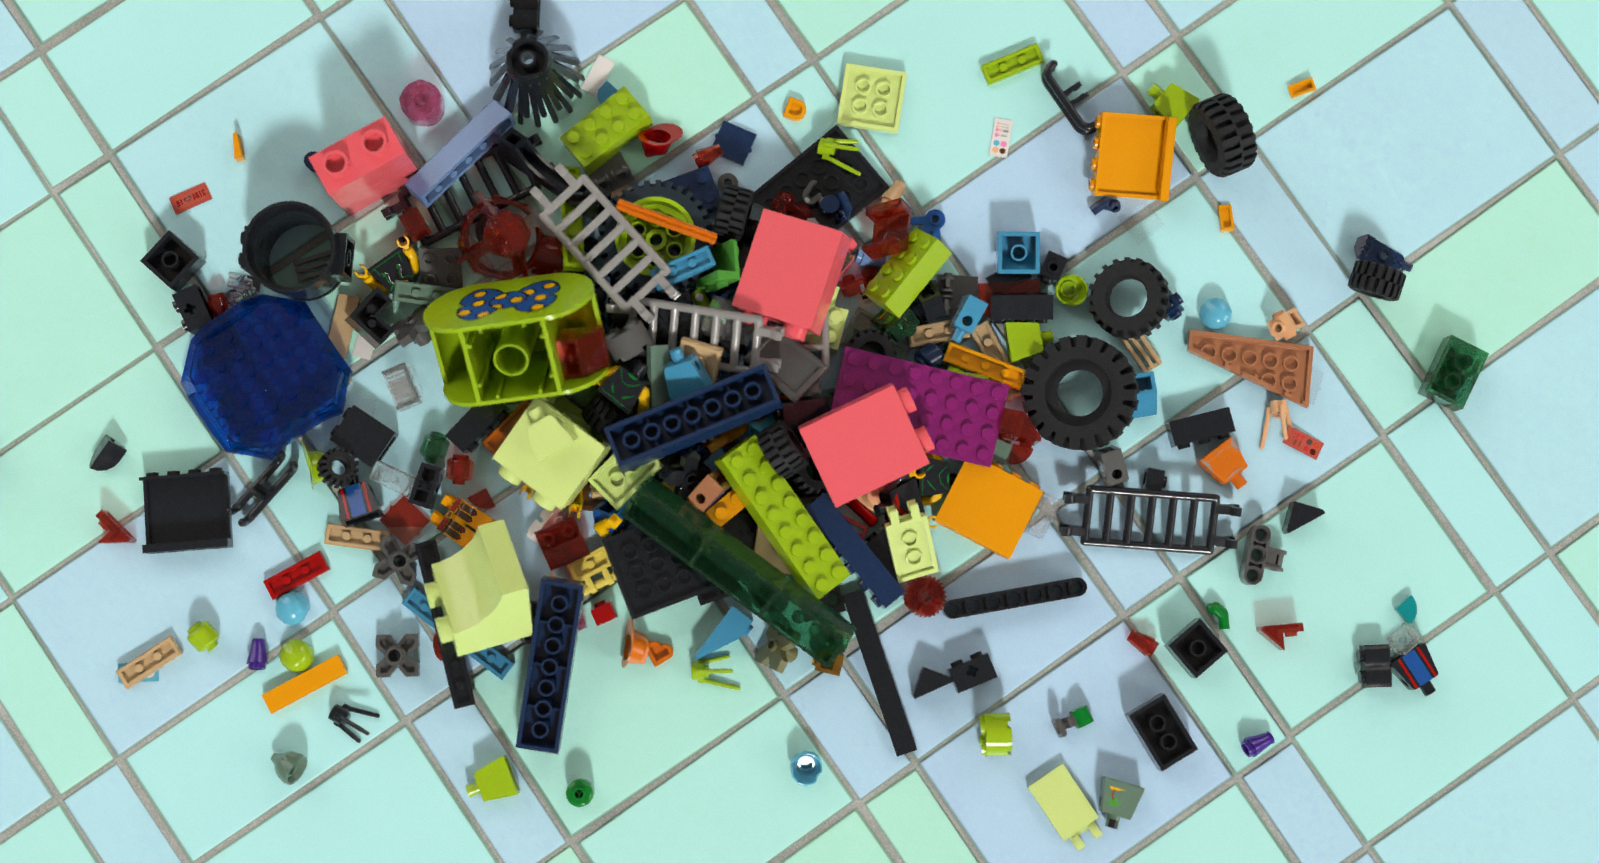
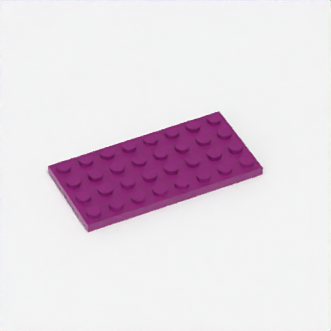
(955, 408)

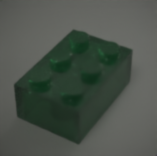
(1453, 373)

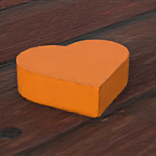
(659, 653)

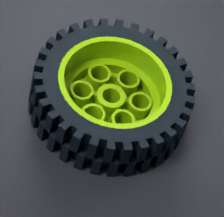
(665, 200)

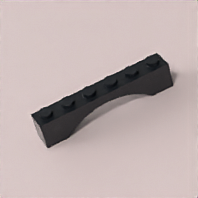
(522, 155)

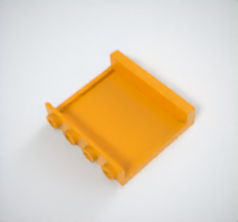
(1133, 156)
(989, 507)

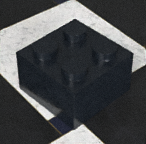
(173, 261)
(1195, 648)

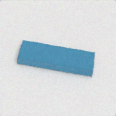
(687, 266)

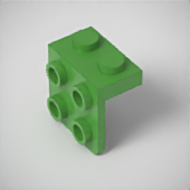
(726, 269)

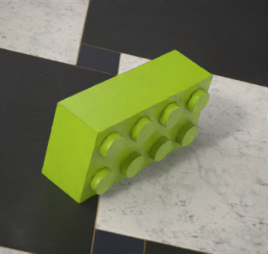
(606, 130)
(907, 273)

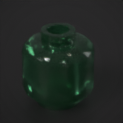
(434, 447)

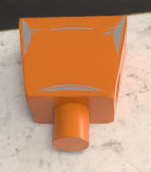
(1225, 464)

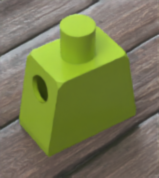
(1171, 101)
(1025, 340)
(494, 781)

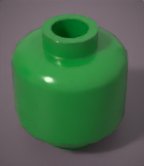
(586, 788)

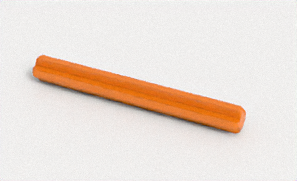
(666, 221)

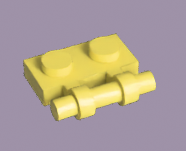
(589, 566)

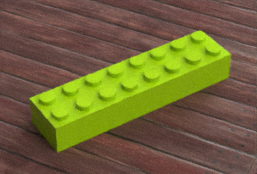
(782, 518)

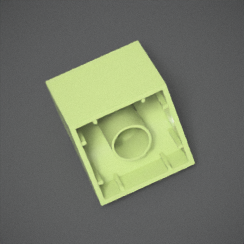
(563, 474)
(481, 593)

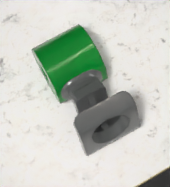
(1078, 717)

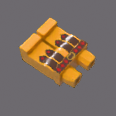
(456, 519)

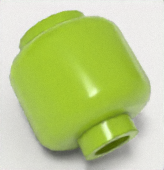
(203, 636)

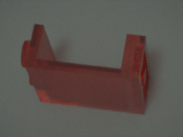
(890, 229)

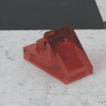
(118, 533)
(1274, 633)

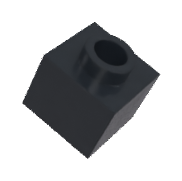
(1154, 479)

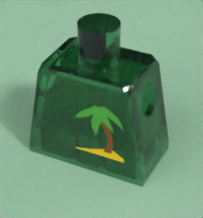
(896, 327)

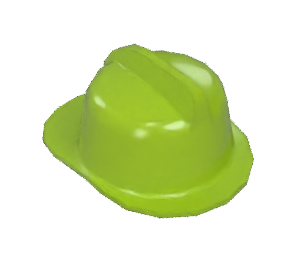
(312, 459)

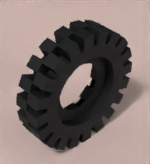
(1118, 396)

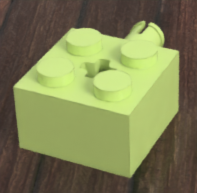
(837, 321)

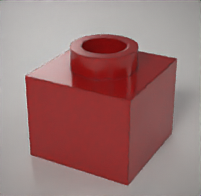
(603, 612)

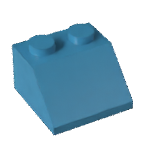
(1018, 252)

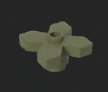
(777, 651)

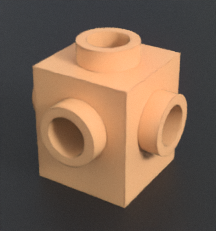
(1285, 324)

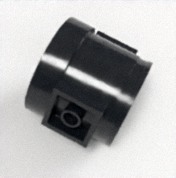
(269, 225)

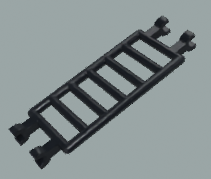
(391, 211)
(1147, 544)

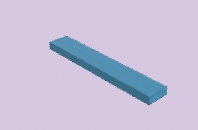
(490, 658)

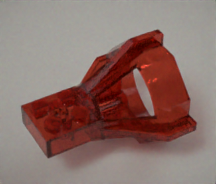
(504, 235)

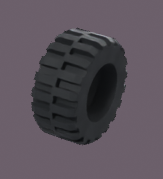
(1222, 135)

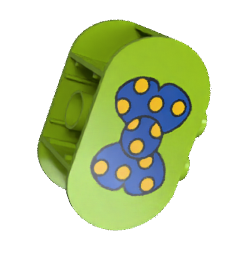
(501, 337)

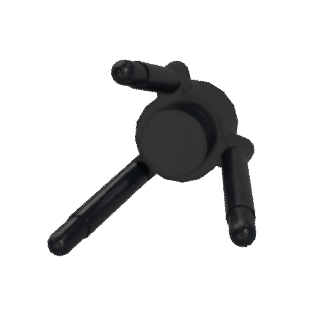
(340, 716)

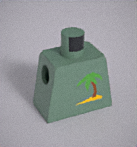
(1118, 800)

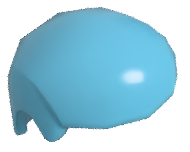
(1215, 313)
(292, 608)
(806, 768)

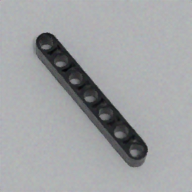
(1024, 598)

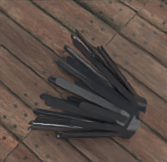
(536, 78)

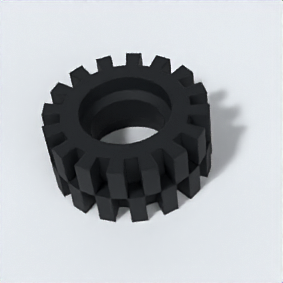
(343, 457)

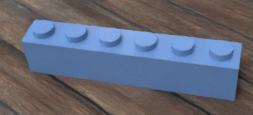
(460, 153)

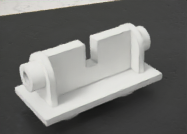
(549, 518)

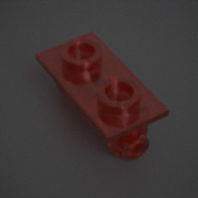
(786, 202)
(852, 282)

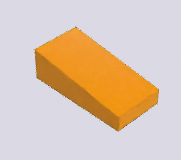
(1301, 88)
(238, 148)
(1225, 218)

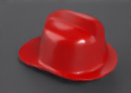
(658, 138)

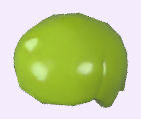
(1071, 290)
(296, 656)

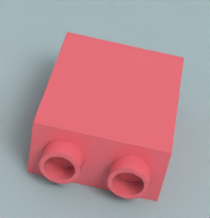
(364, 166)
(791, 273)
(866, 443)

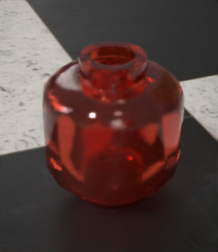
(459, 469)

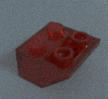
(582, 351)
(1018, 427)
(562, 543)

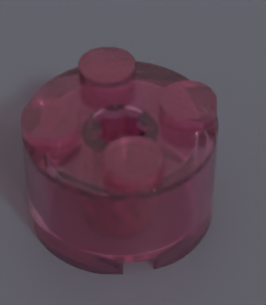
(419, 92)

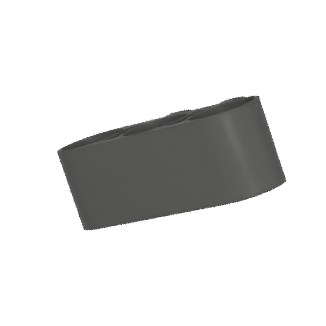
(1269, 557)

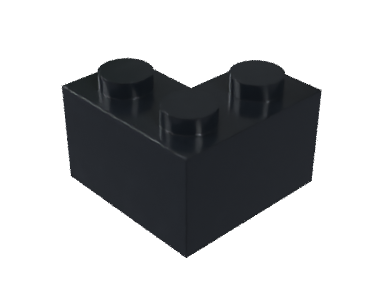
(366, 318)

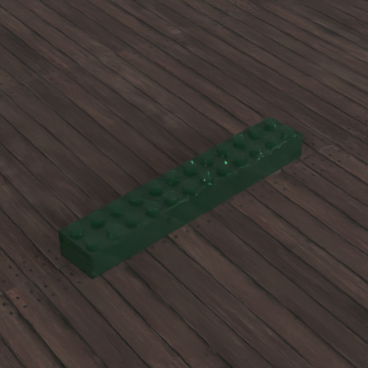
(738, 571)

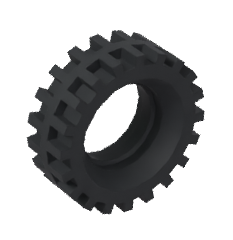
(1148, 317)

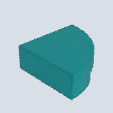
(1407, 609)

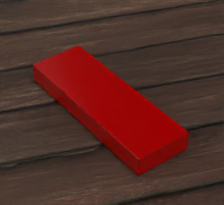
(296, 575)

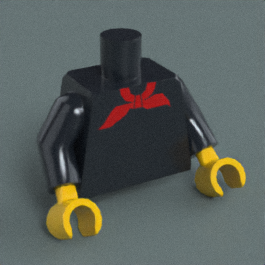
(898, 493)

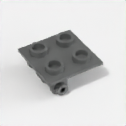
(612, 174)
(438, 267)
(953, 288)

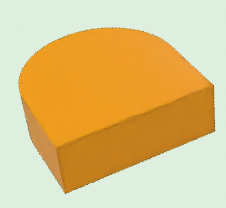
(795, 110)

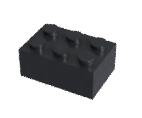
(1161, 732)

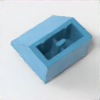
(1147, 395)

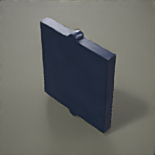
(734, 142)

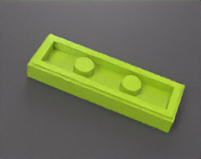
(1012, 64)

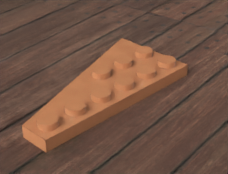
(1267, 363)

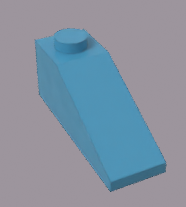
(728, 630)

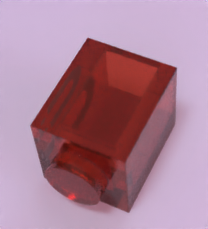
(415, 223)

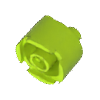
(996, 734)

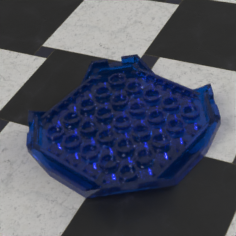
(264, 375)

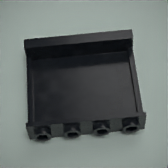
(187, 511)

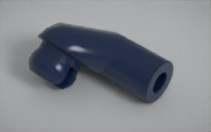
(1106, 203)
(845, 207)

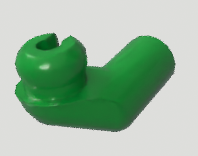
(1221, 612)

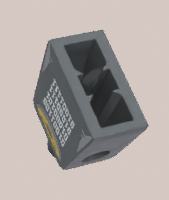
(1107, 461)

